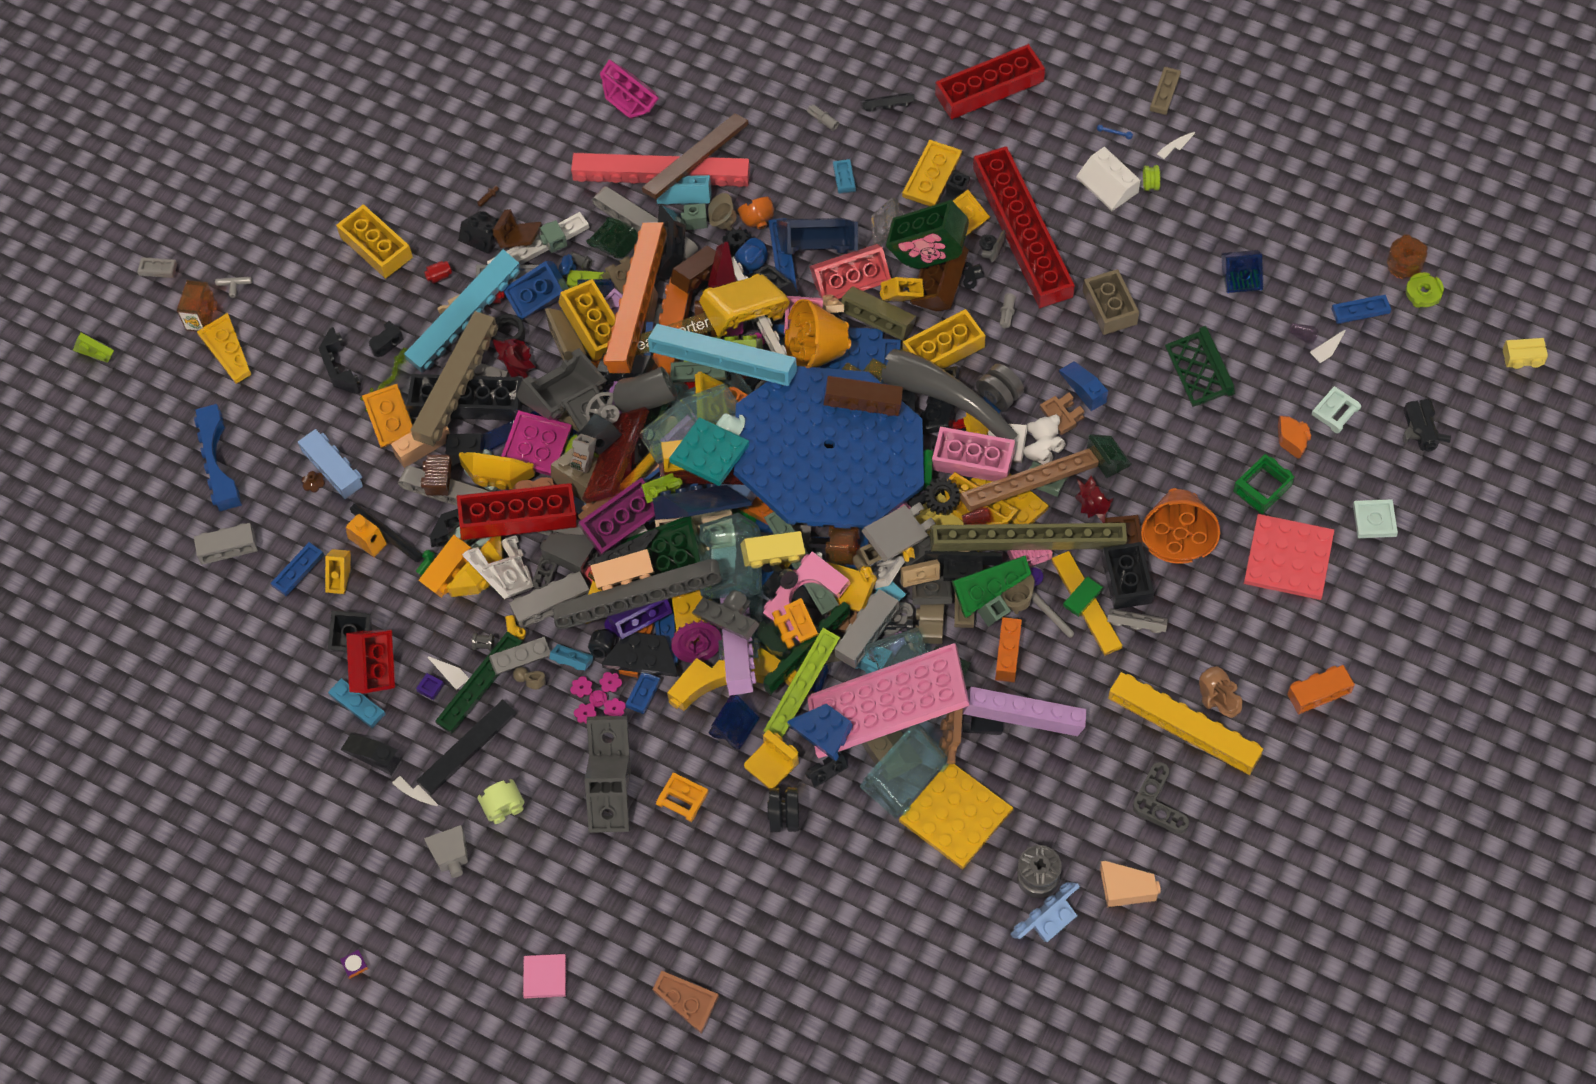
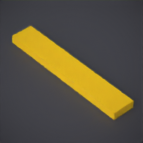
(1093, 614)

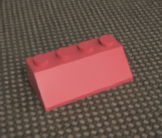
(857, 269)

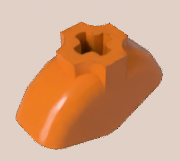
(1293, 435)

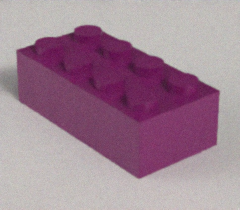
(618, 518)

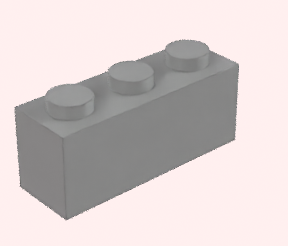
(225, 543)

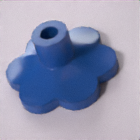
(566, 265)

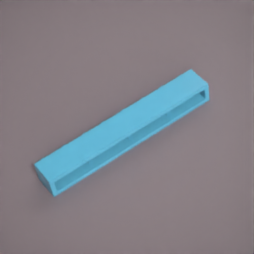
(457, 315)
(722, 354)

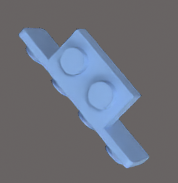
(1051, 916)

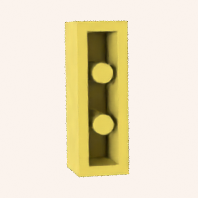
(772, 549)

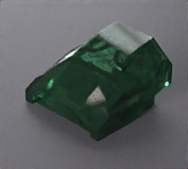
(614, 238)
(770, 638)

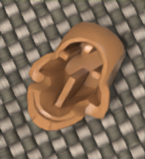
(1218, 692)

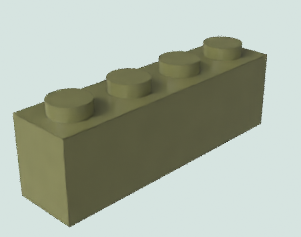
(878, 313)

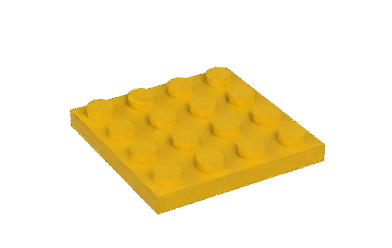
(956, 815)

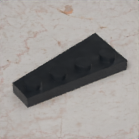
(938, 412)

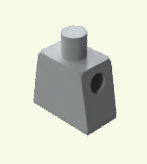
(449, 850)

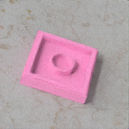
(544, 976)

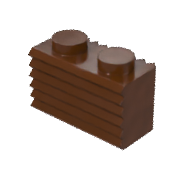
(437, 475)

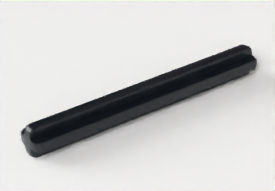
(389, 534)

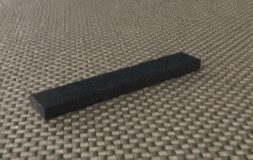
(466, 747)

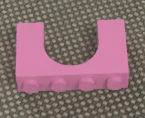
(811, 571)

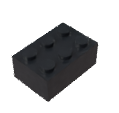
(1127, 575)

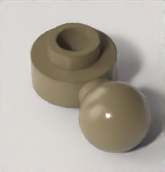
(534, 679)

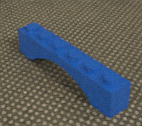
(211, 426)

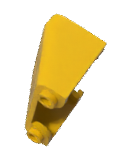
(743, 301)

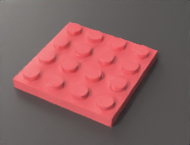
(1289, 556)

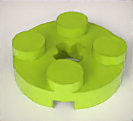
(1421, 298)

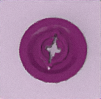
(704, 649)

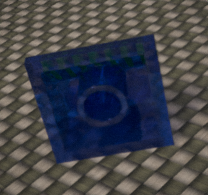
(1242, 271)

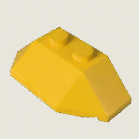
(495, 470)
(999, 511)
(468, 579)

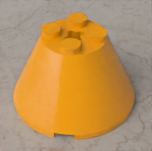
(815, 335)

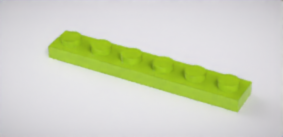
(802, 682)

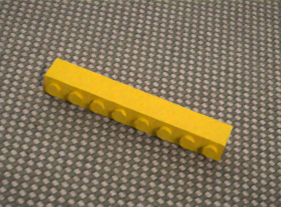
(1185, 723)

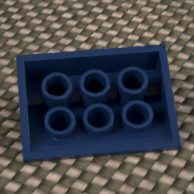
(697, 501)

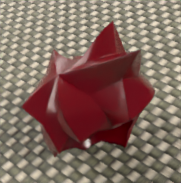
(515, 356)
(1092, 500)

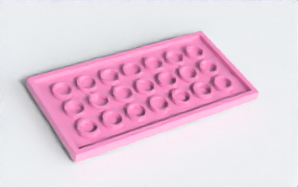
(897, 695)

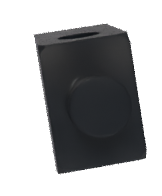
(603, 431)

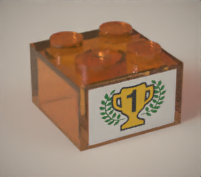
(196, 305)

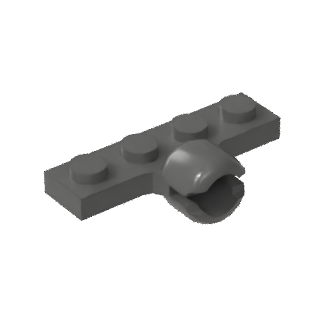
(728, 614)

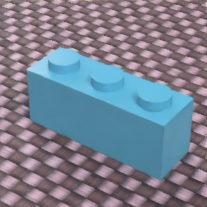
(688, 190)

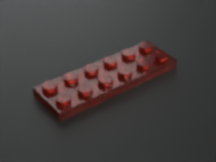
(615, 459)

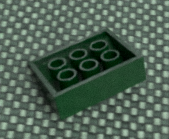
(674, 546)

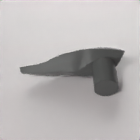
(996, 248)

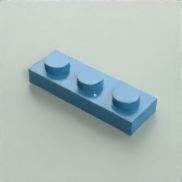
(356, 703)

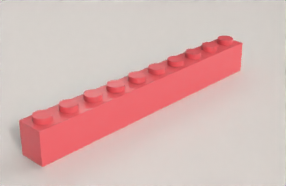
(644, 168)

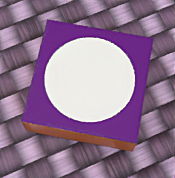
(354, 964)

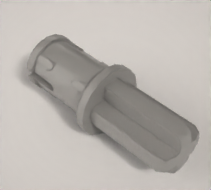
(823, 117)
(1007, 310)

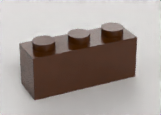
(694, 270)

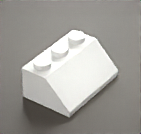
(1108, 179)

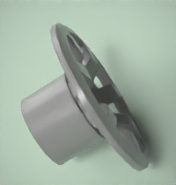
(606, 411)

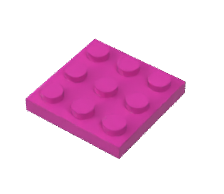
(536, 441)

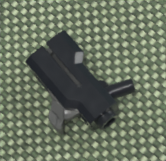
(1421, 425)

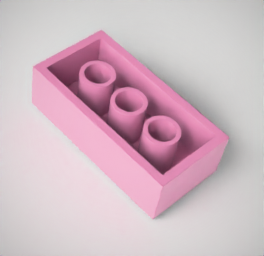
(973, 454)

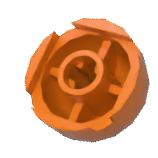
(757, 213)

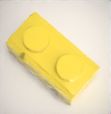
(1525, 353)

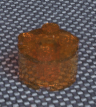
(1406, 257)
(842, 545)

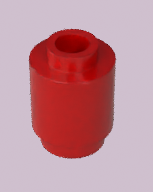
(438, 271)

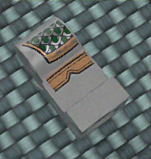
(583, 453)

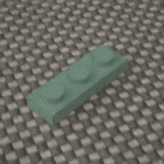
(686, 372)

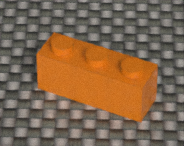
(1008, 649)
(1320, 689)

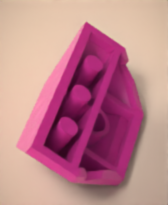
(626, 91)

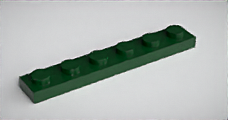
(799, 652)
(474, 687)

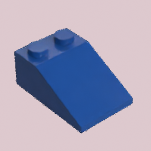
(536, 290)

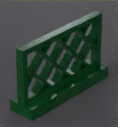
(1214, 360)

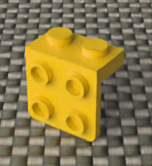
(772, 760)

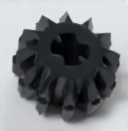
(736, 239)

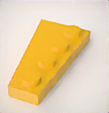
(224, 345)

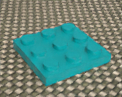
(709, 451)

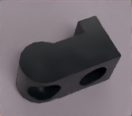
(386, 340)

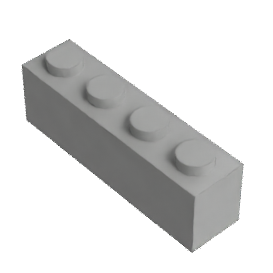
(540, 602)
(866, 628)

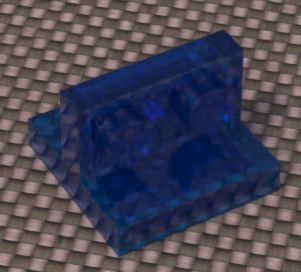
(734, 722)

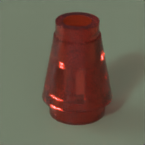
(977, 517)

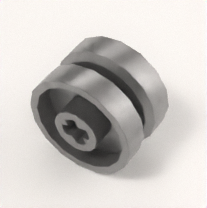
(1000, 386)

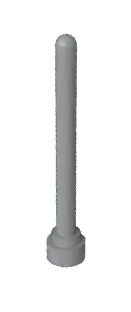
(1052, 615)

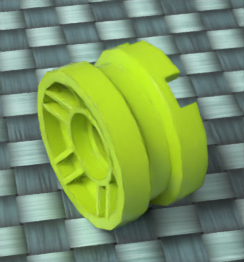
(1151, 178)

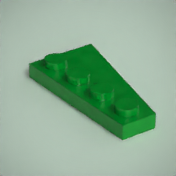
(985, 585)

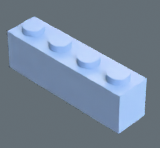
(330, 463)

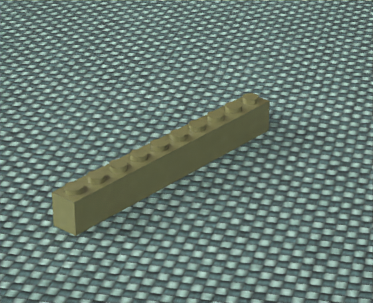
(1027, 536)

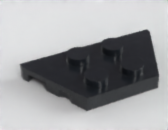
(642, 654)

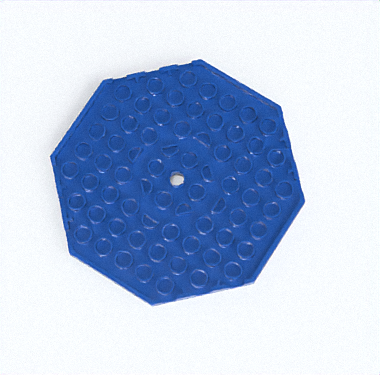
(855, 483)

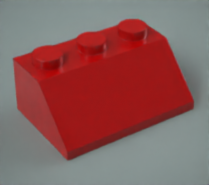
(370, 661)

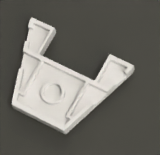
(507, 575)

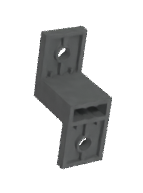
(607, 774)

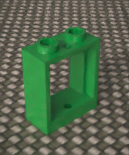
(1255, 498)

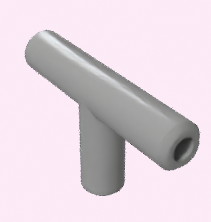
(233, 282)

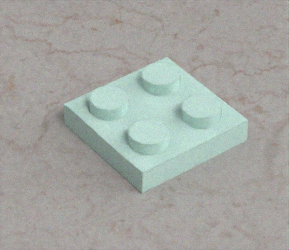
(1375, 518)

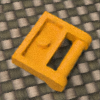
(686, 791)

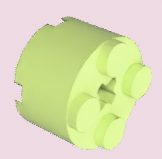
(501, 801)

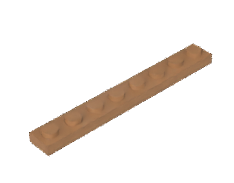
(1029, 479)

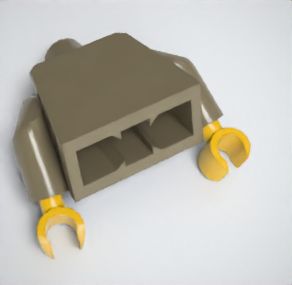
(868, 557)

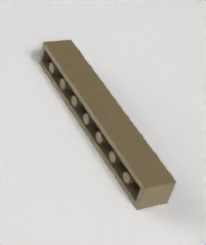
(454, 379)

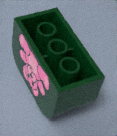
(928, 235)

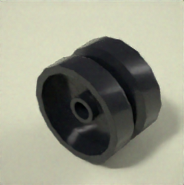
(783, 809)

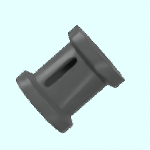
(483, 641)

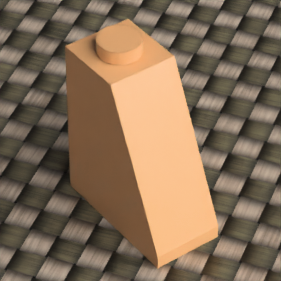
(1127, 885)

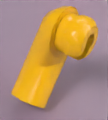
(511, 626)

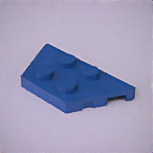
(823, 728)

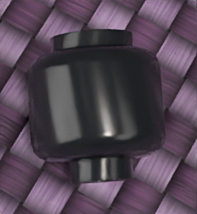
(601, 643)

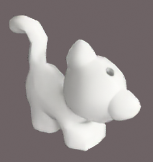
(1045, 433)

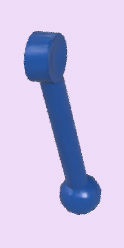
(1128, 135)

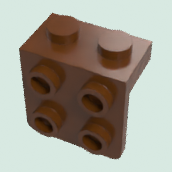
(511, 234)

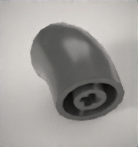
(644, 390)

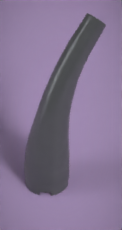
(928, 379)

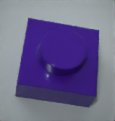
(430, 686)

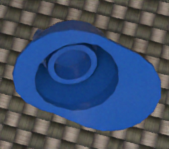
(751, 255)

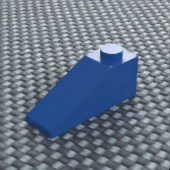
(1085, 385)

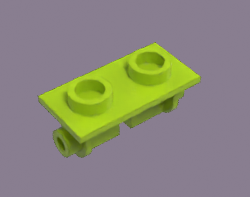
(664, 483)

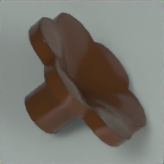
(313, 481)

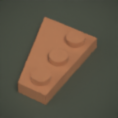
(686, 998)

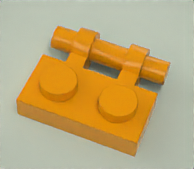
(800, 620)

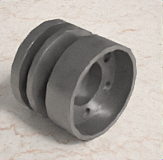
(1039, 882)

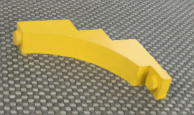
(701, 679)

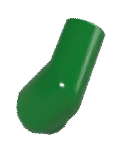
(428, 559)

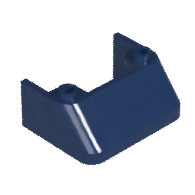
(817, 234)

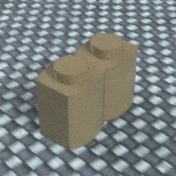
(931, 623)

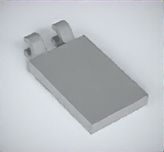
(897, 531)

